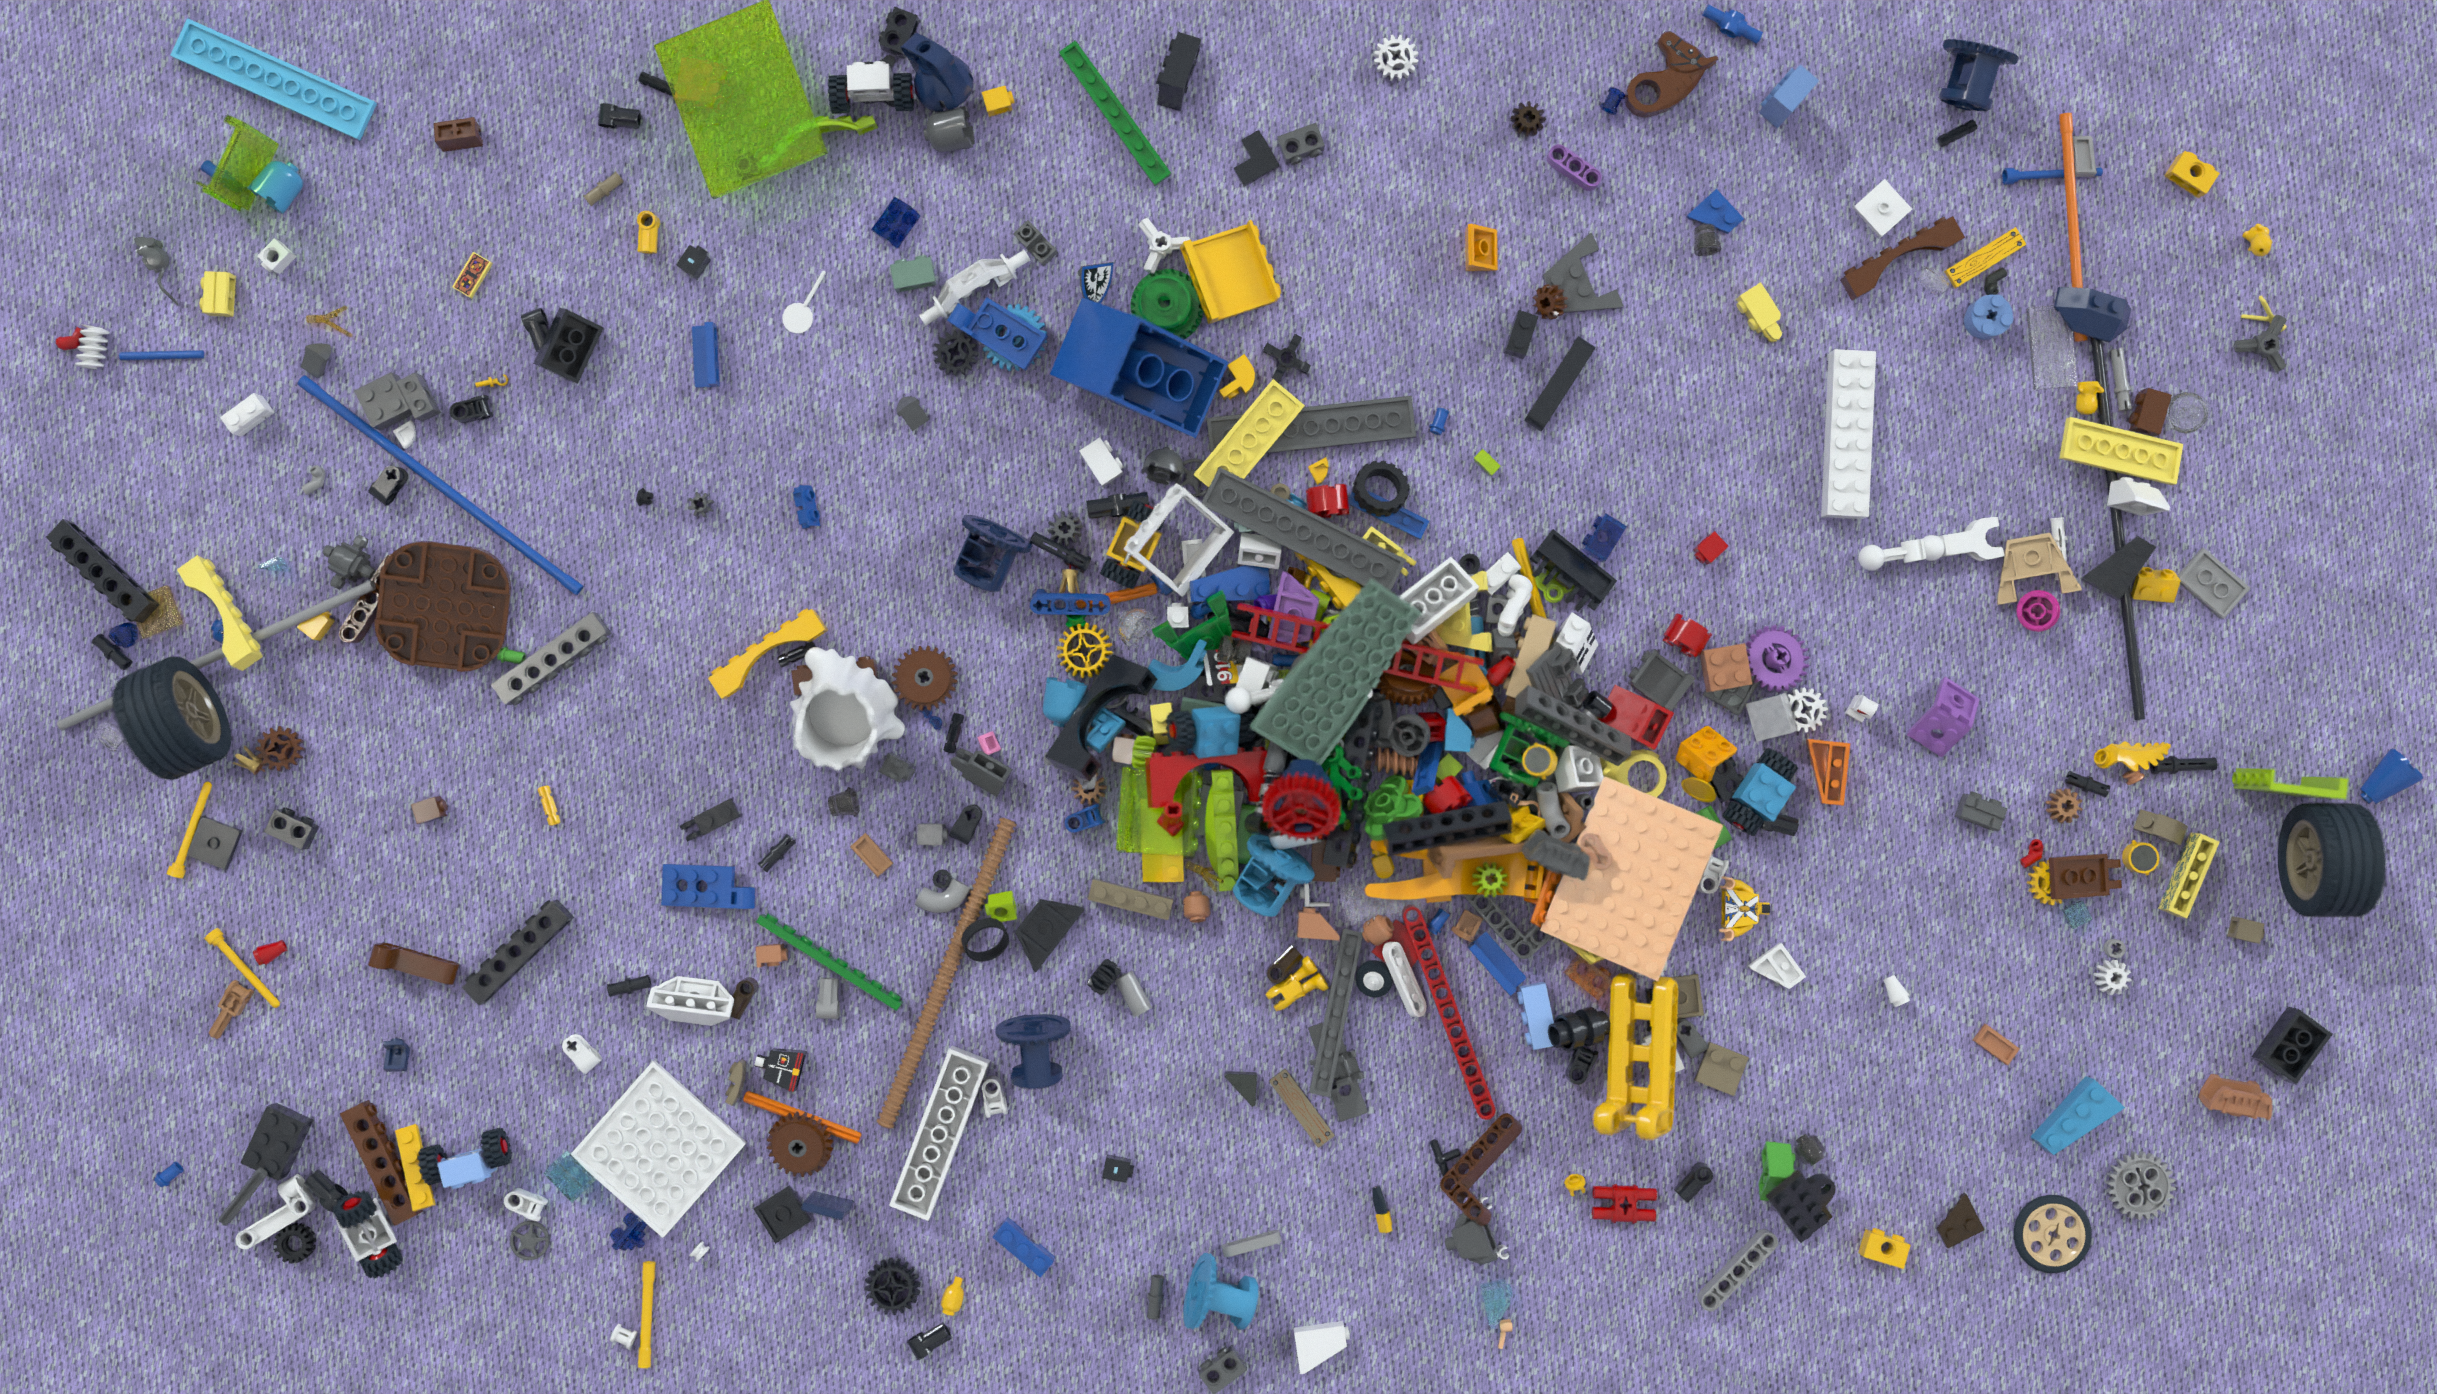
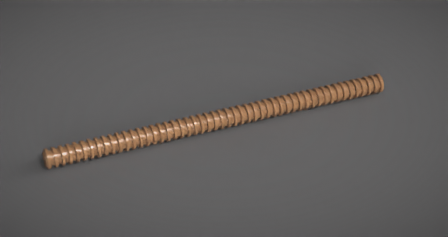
(945, 975)

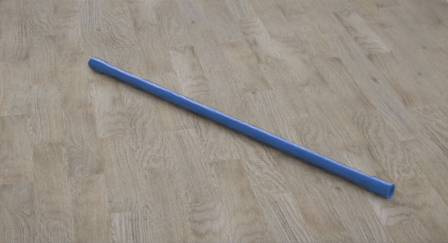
(315, 390)

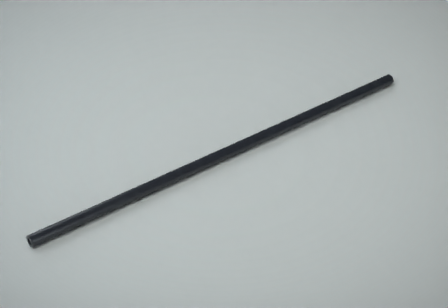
(2119, 541)

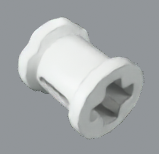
(623, 1336)

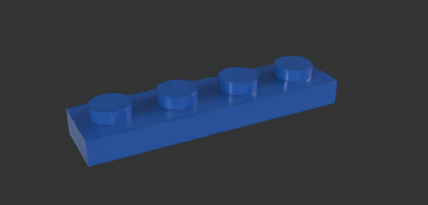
(1402, 520)

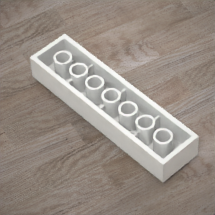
(1848, 434)
(939, 1133)

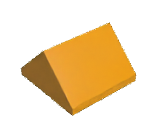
(1481, 248)

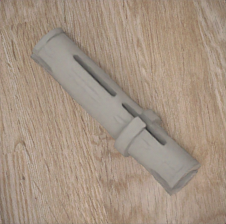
(2120, 378)

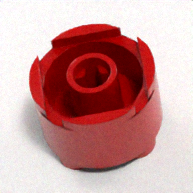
(1328, 501)
(1686, 635)
(1447, 796)

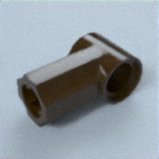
(1285, 963)
(743, 998)

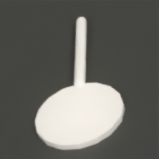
(798, 316)

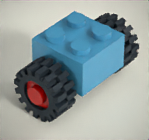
(1209, 730)
(1762, 792)

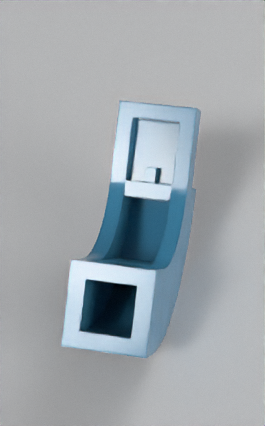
(1178, 677)

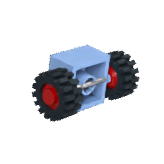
(467, 1166)

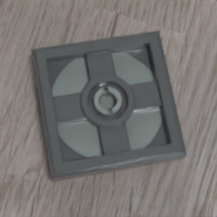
(1733, 698)

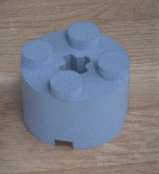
(1999, 312)

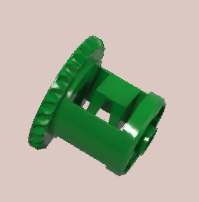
(1182, 314)
(1512, 747)

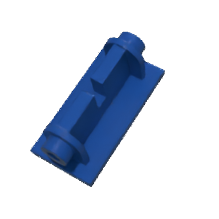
(805, 496)

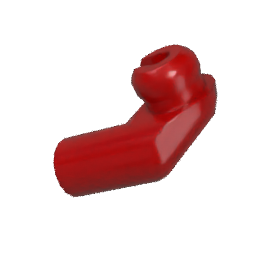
(70, 342)
(2034, 854)

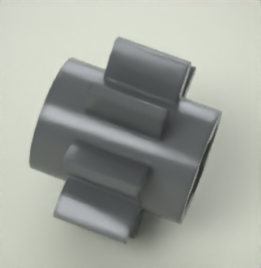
(703, 499)

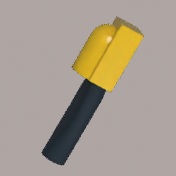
(1383, 1216)

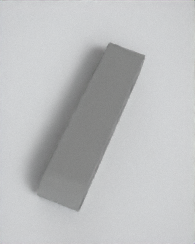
(1736, 1280)

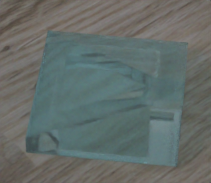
(275, 564)

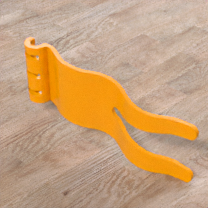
(1461, 881)

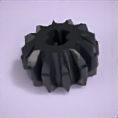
(1103, 976)

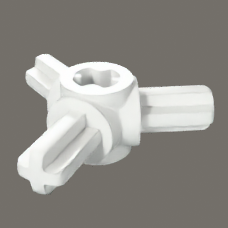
(1155, 238)

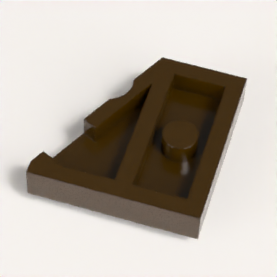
(1960, 1223)

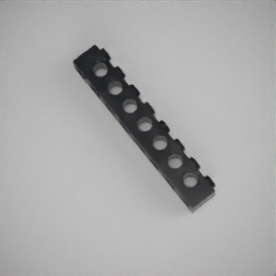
(1333, 854)

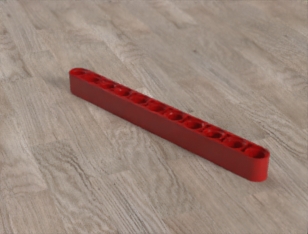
(1451, 1021)

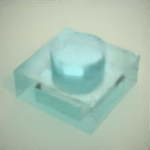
(2077, 914)

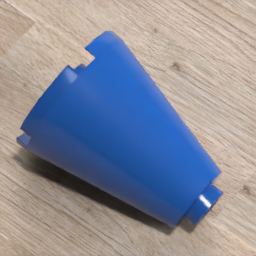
(2389, 777)

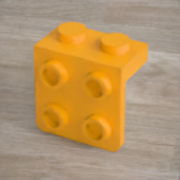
(1462, 700)
(1704, 752)

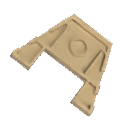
(2031, 558)

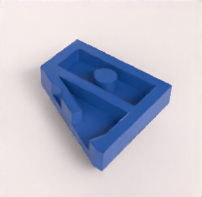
(1716, 211)

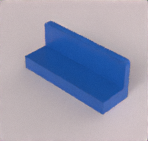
(705, 355)
(1497, 963)

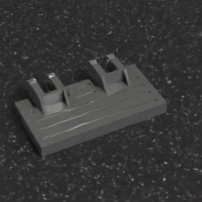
(1552, 676)

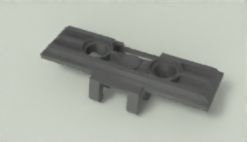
(1346, 1073)

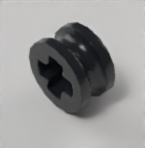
(940, 884)

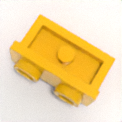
(2155, 585)

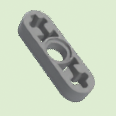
(1251, 1243)

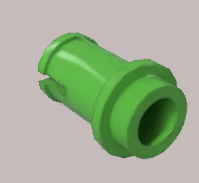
(510, 656)

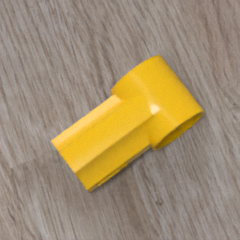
(647, 234)

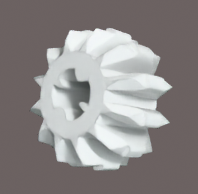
(2107, 971)

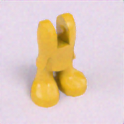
(1293, 989)

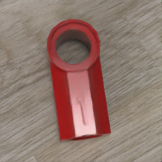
(1171, 818)

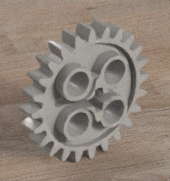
(2157, 1180)

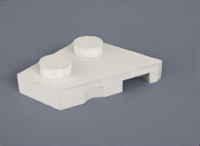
(1778, 966)

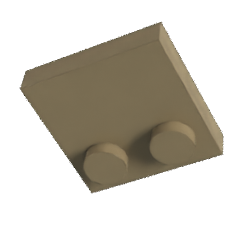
(1721, 1068)

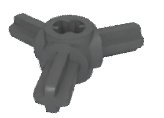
(2258, 347)

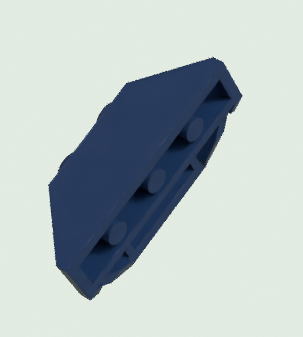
(2092, 312)

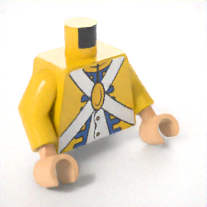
(1739, 908)

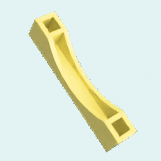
(238, 643)

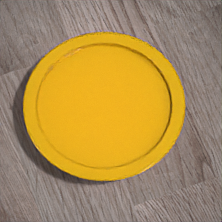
(1698, 789)

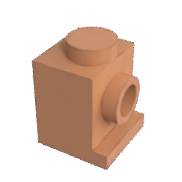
(771, 954)

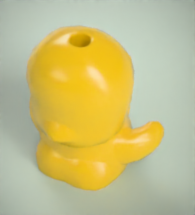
(2259, 240)
(2087, 400)

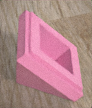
(989, 743)

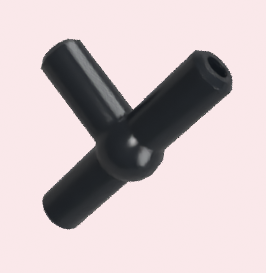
(1441, 1158)

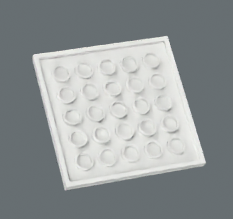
(658, 1148)

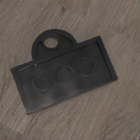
(1803, 1202)

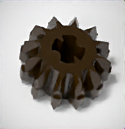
(1521, 121)

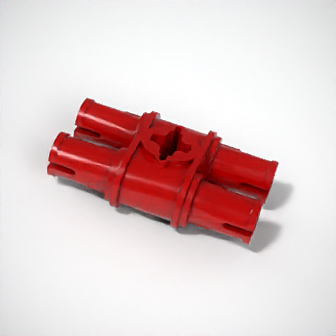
(1618, 1194)

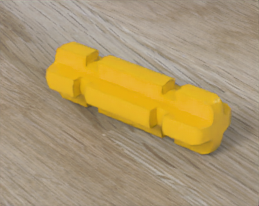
(549, 805)

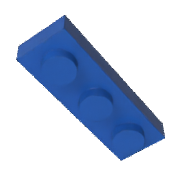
(1427, 768)

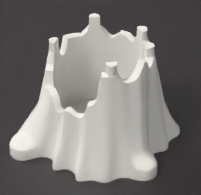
(842, 712)

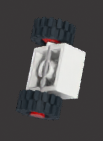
(870, 83)
(368, 1233)

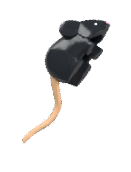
(1507, 792)

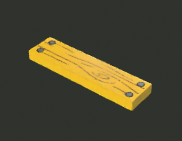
(1985, 257)

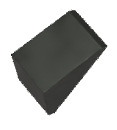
(1244, 1083)

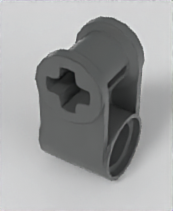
(1690, 1040)

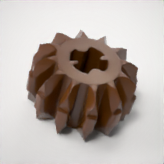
(1550, 301)

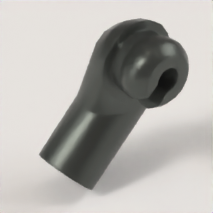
(1991, 281)

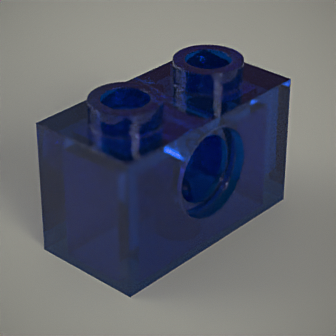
(1613, 530)

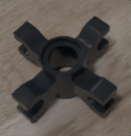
(1277, 353)

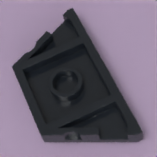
(1045, 929)

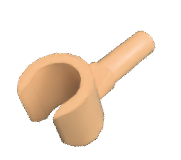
(1505, 1326)

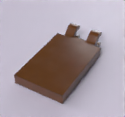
(2082, 876)

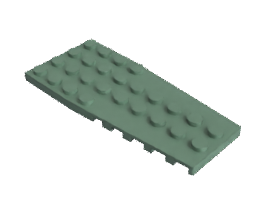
(1337, 674)

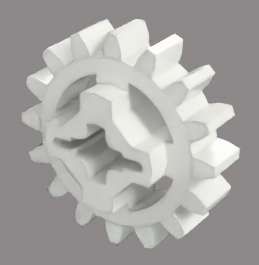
(1390, 52)
(1807, 717)

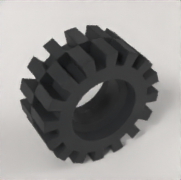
(284, 1249)

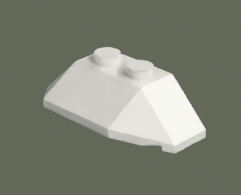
(691, 1001)

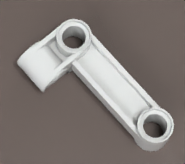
(293, 1192)

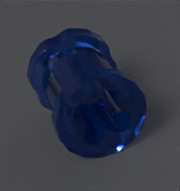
(1612, 101)

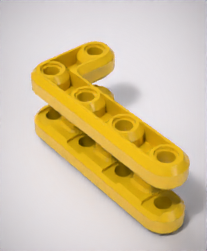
(1658, 1115)

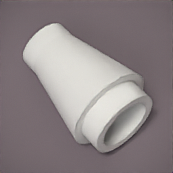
(1896, 992)

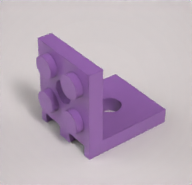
(1951, 713)

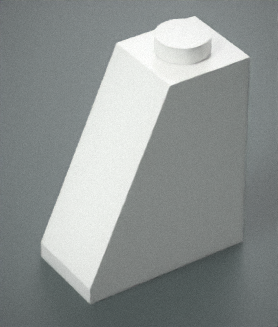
(1319, 1343)

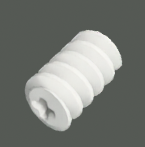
(92, 347)

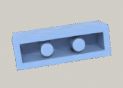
(1536, 1014)

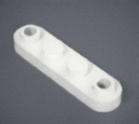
(1404, 979)

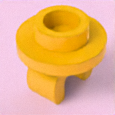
(1575, 1182)

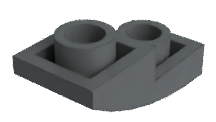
(1035, 243)

